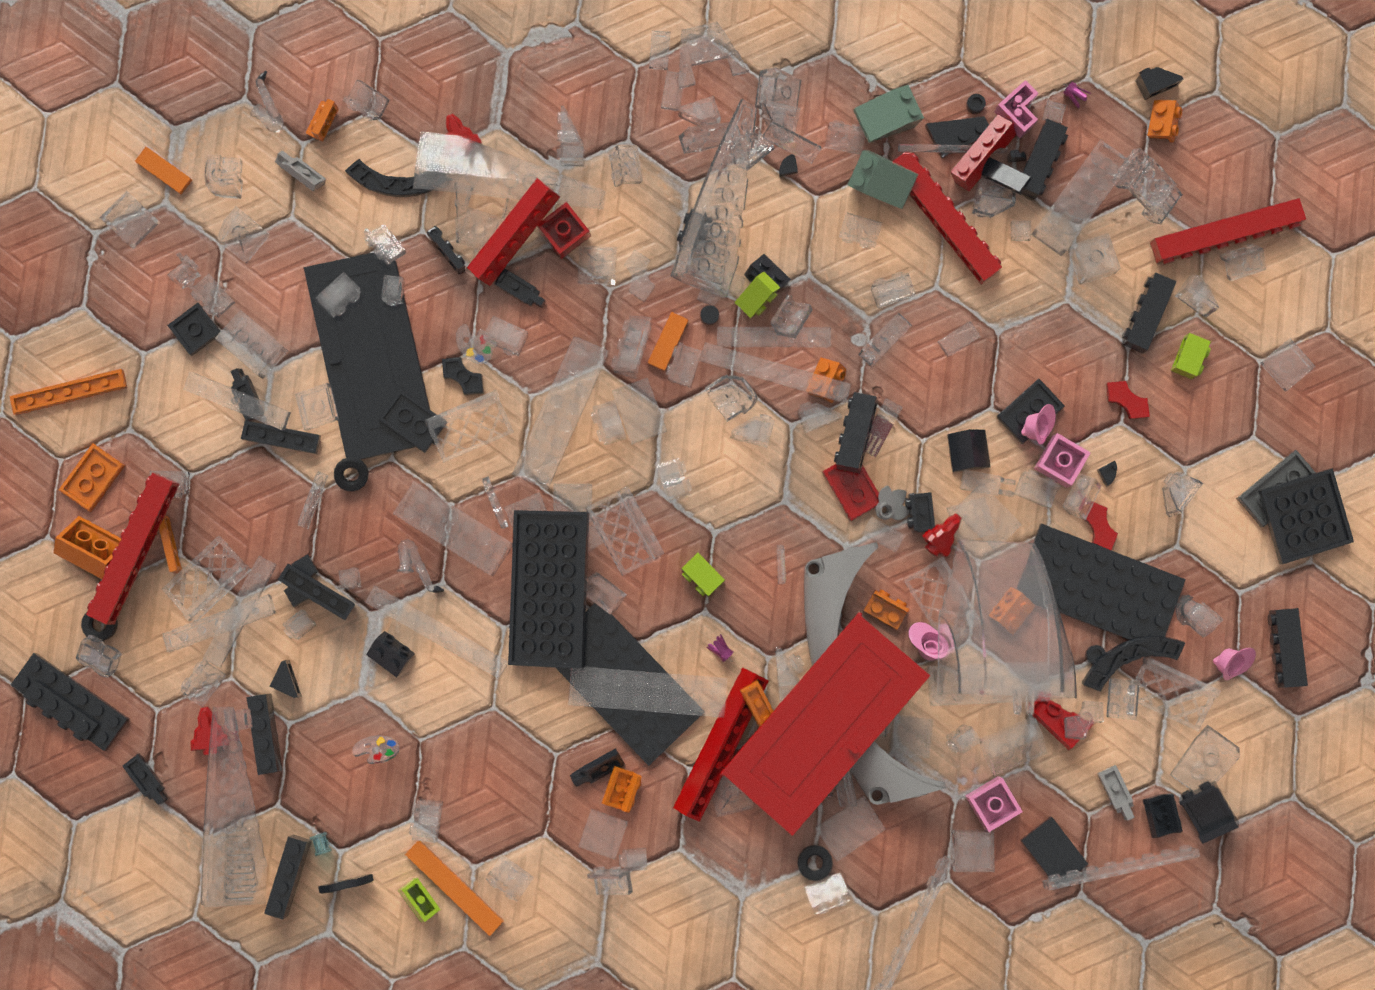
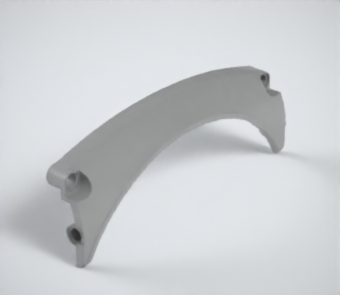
(822, 608)

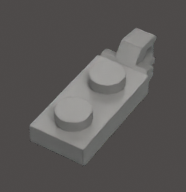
(300, 171)
(1117, 791)

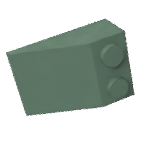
(889, 114)
(882, 179)

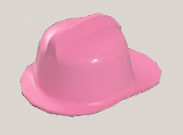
(1040, 424)
(925, 640)
(1234, 662)

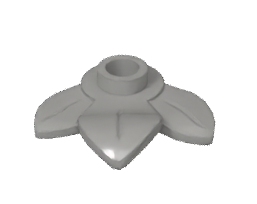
(893, 502)

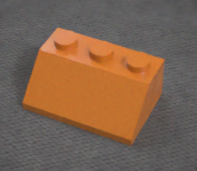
(86, 546)

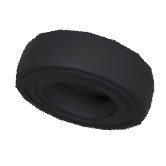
(351, 462)
(87, 628)
(826, 859)

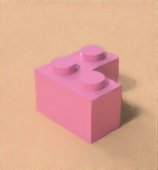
(1015, 108)

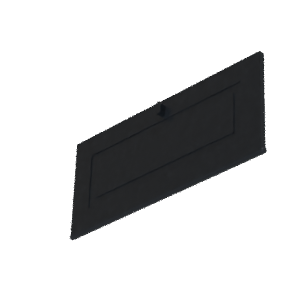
(366, 354)

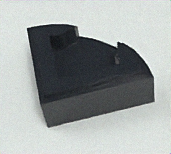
(1015, 156)
(788, 166)
(1108, 473)

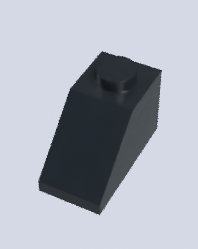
(1156, 81)

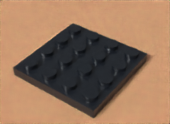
(1306, 516)

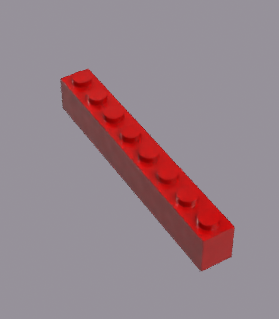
(950, 222)
(1228, 231)
(132, 549)
(717, 749)

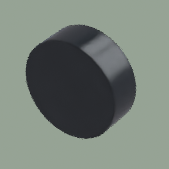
(976, 103)
(709, 315)
(1093, 653)

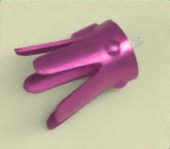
(1072, 89)
(721, 649)

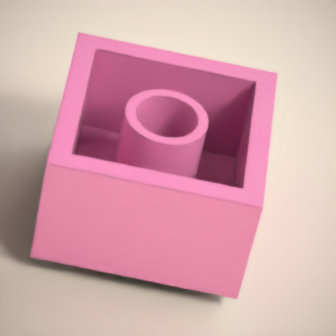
(1062, 460)
(993, 803)

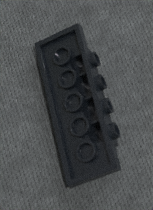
(69, 702)

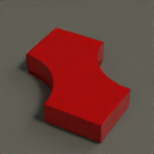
(1121, 394)
(1102, 532)

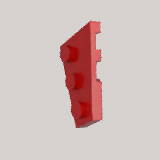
(1052, 718)

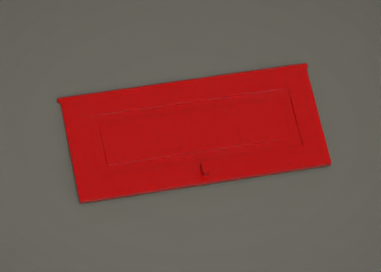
(825, 724)

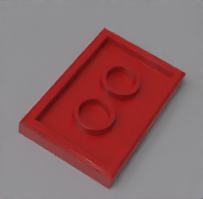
(853, 490)

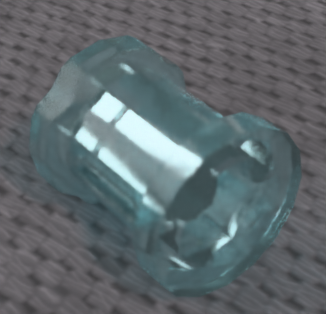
(320, 843)

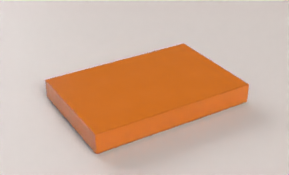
(91, 477)

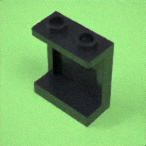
(1209, 811)

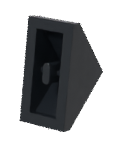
(285, 680)

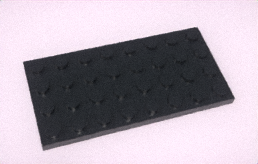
(1107, 586)
(548, 589)
(613, 647)

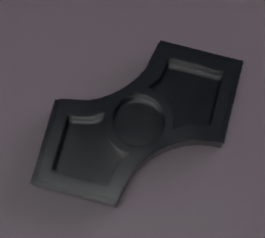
(471, 382)
(308, 567)
(347, 883)

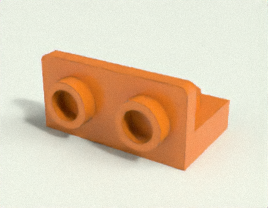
(322, 120)
(886, 609)

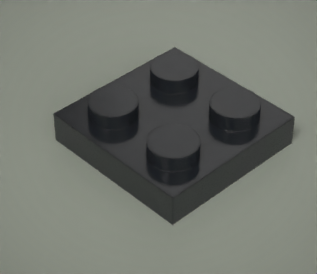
(194, 329)

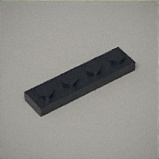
(280, 438)

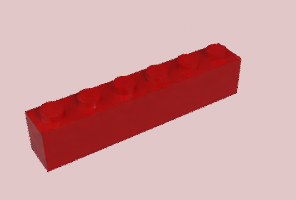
(513, 232)

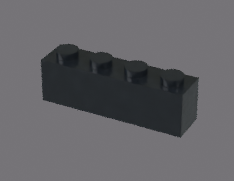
(1042, 157)
(1149, 312)
(856, 432)
(316, 591)
(1287, 647)
(264, 734)
(287, 876)

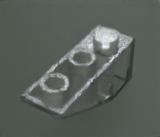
(571, 146)

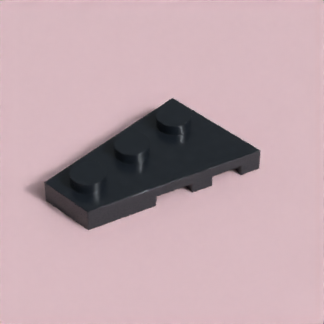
(956, 132)

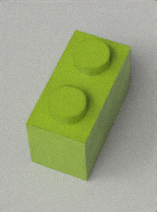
(757, 295)
(1191, 356)
(702, 575)
(419, 900)

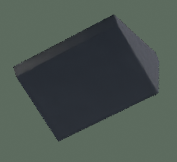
(968, 450)

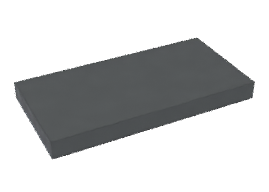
(1288, 469)

